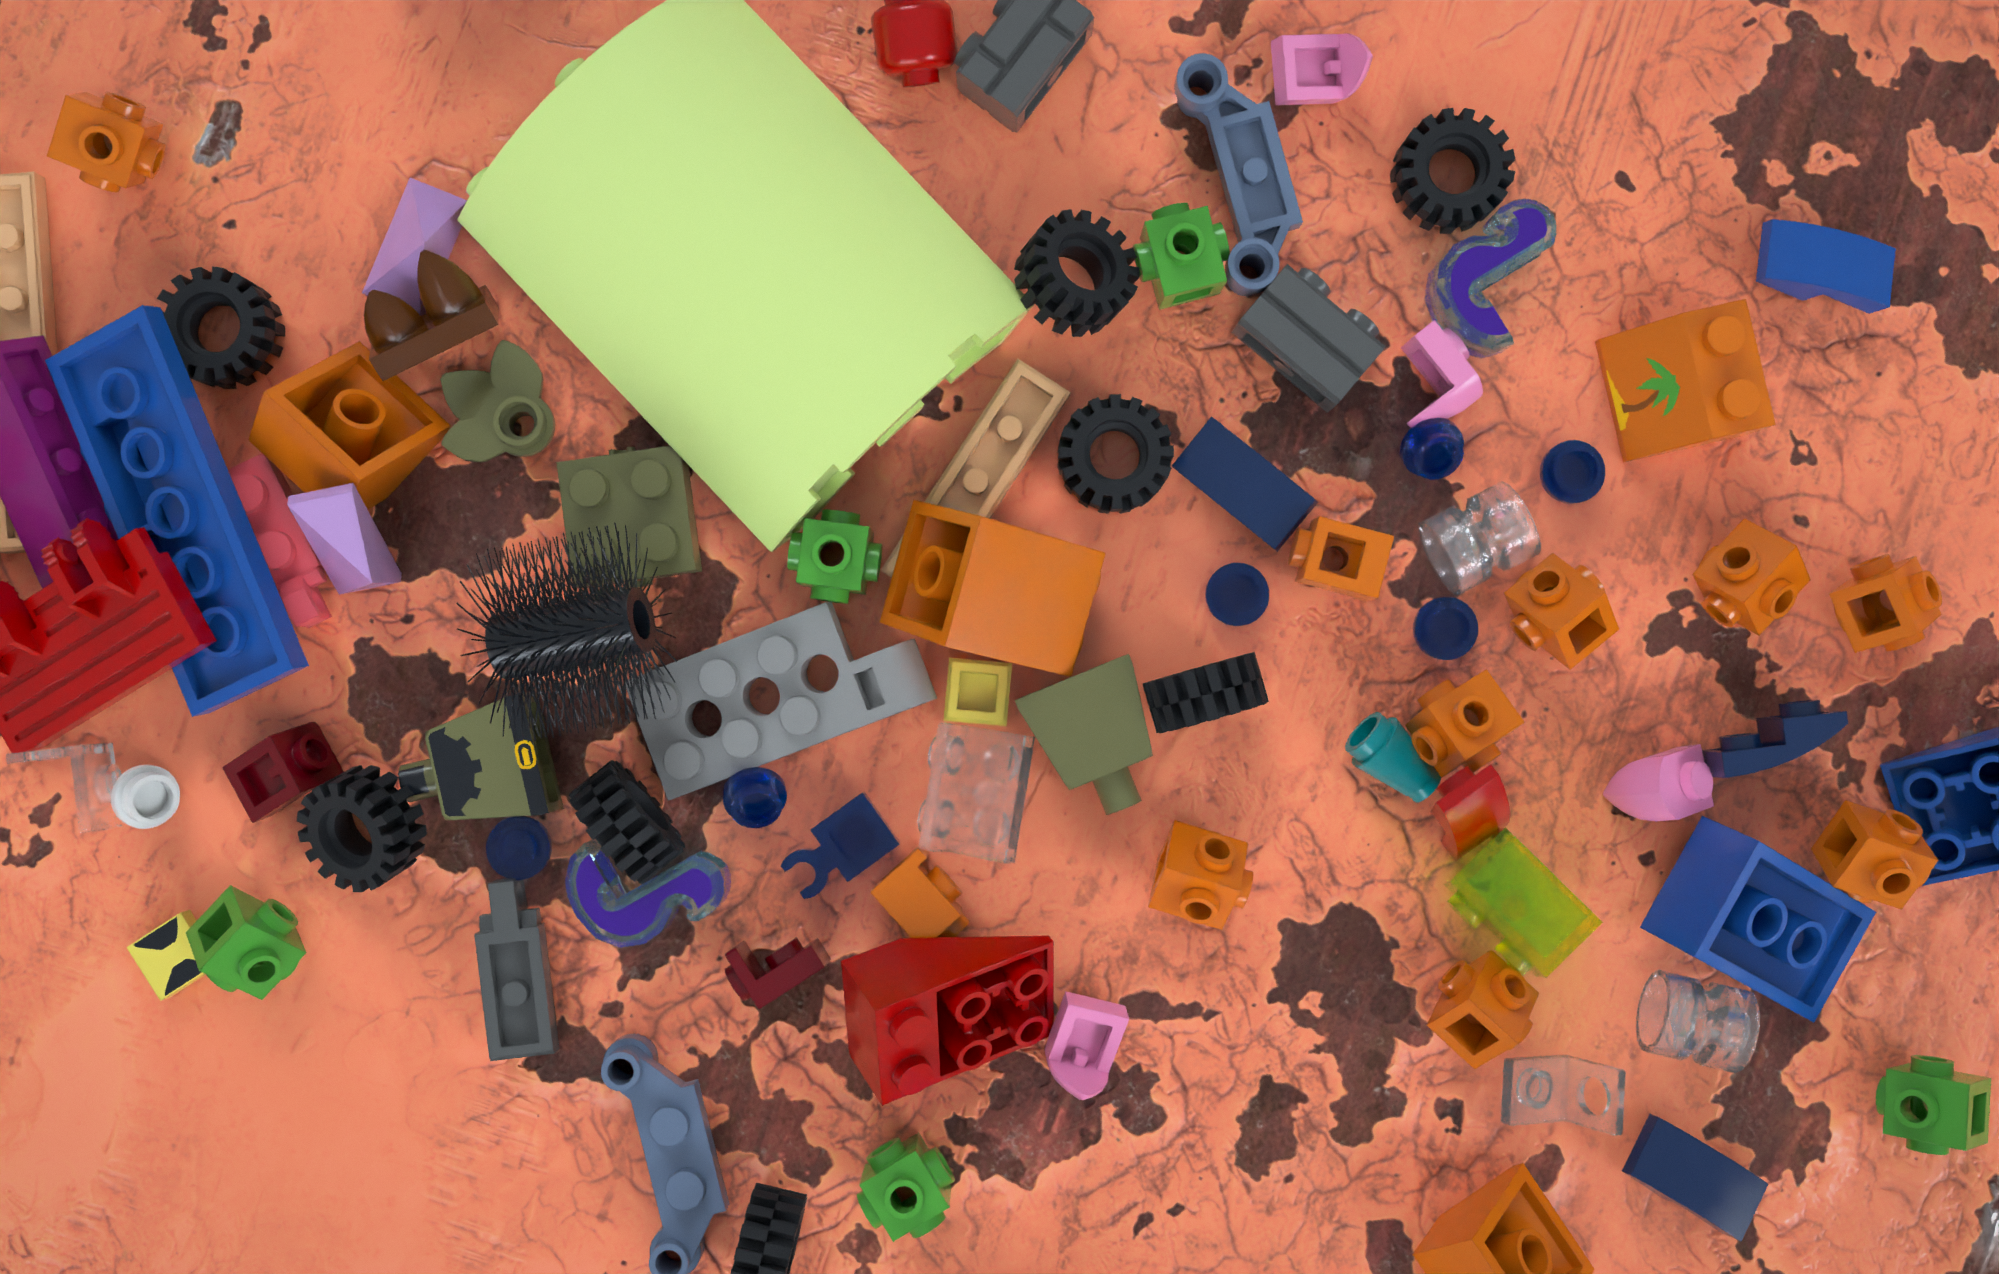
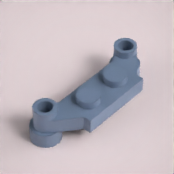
(1249, 168)
(676, 1151)

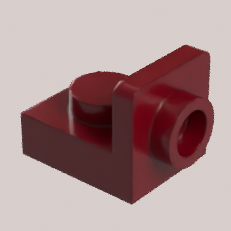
(282, 770)
(787, 965)

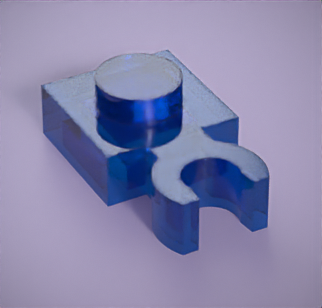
(848, 840)

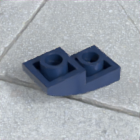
(1244, 484)
(1778, 739)
(1695, 1177)

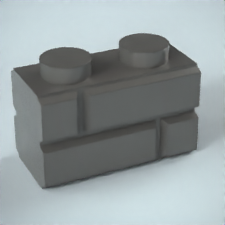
(1021, 56)
(1310, 336)

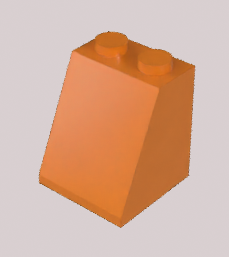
(992, 588)

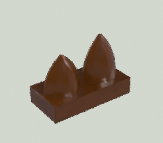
(454, 314)

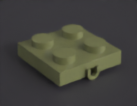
(635, 489)

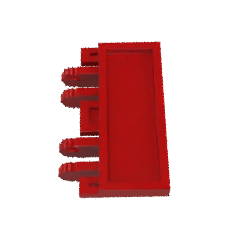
(92, 633)

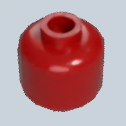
(914, 40)

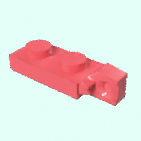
(281, 540)

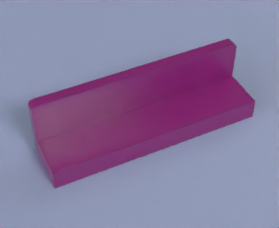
(41, 463)

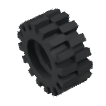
(1473, 140)
(1092, 249)
(255, 335)
(1121, 416)
(1205, 693)
(626, 822)
(341, 844)
(769, 1231)

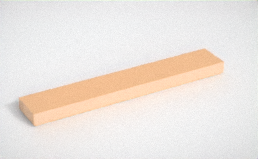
(24, 282)

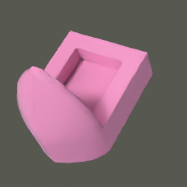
(1318, 67)
(1444, 364)
(1663, 785)
(1084, 1043)

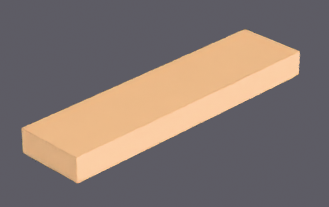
(997, 446)

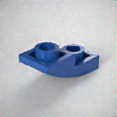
(1821, 260)

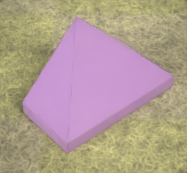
(421, 222)
(344, 538)

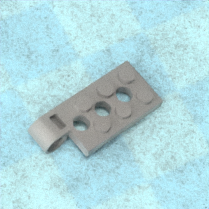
(781, 651)

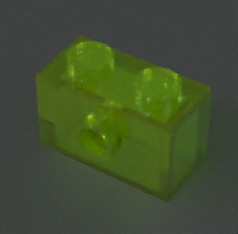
(1520, 905)

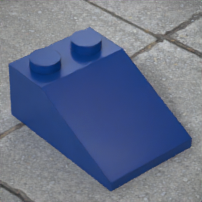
(1758, 918)

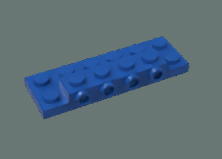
(166, 473)

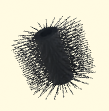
(569, 633)

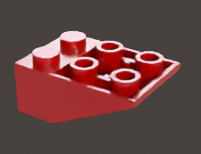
(944, 1007)

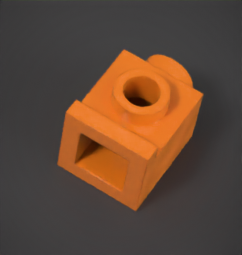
(1363, 553)
(921, 899)

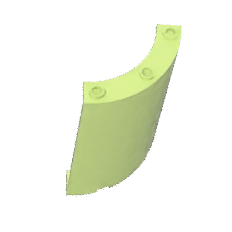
(737, 256)

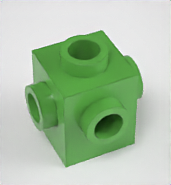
(1179, 276)
(858, 566)
(246, 943)
(1934, 1105)
(911, 1166)

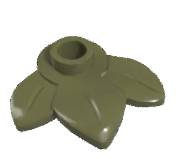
(493, 403)

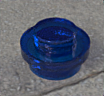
(1432, 448)
(1572, 472)
(1237, 594)
(1445, 628)
(754, 797)
(519, 847)

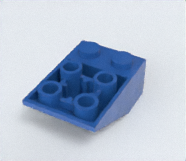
(1954, 800)

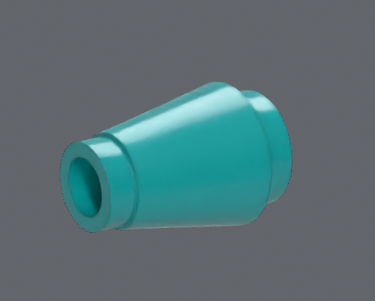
(1387, 753)

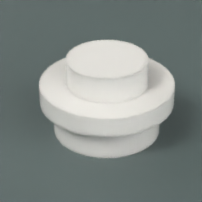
(145, 796)

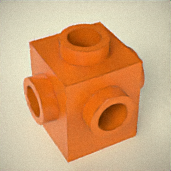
(107, 140)
(1751, 578)
(1887, 603)
(1561, 610)
(1462, 724)
(1874, 854)
(1200, 875)
(1483, 1008)

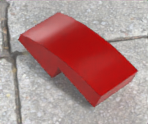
(1471, 809)

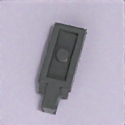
(515, 975)

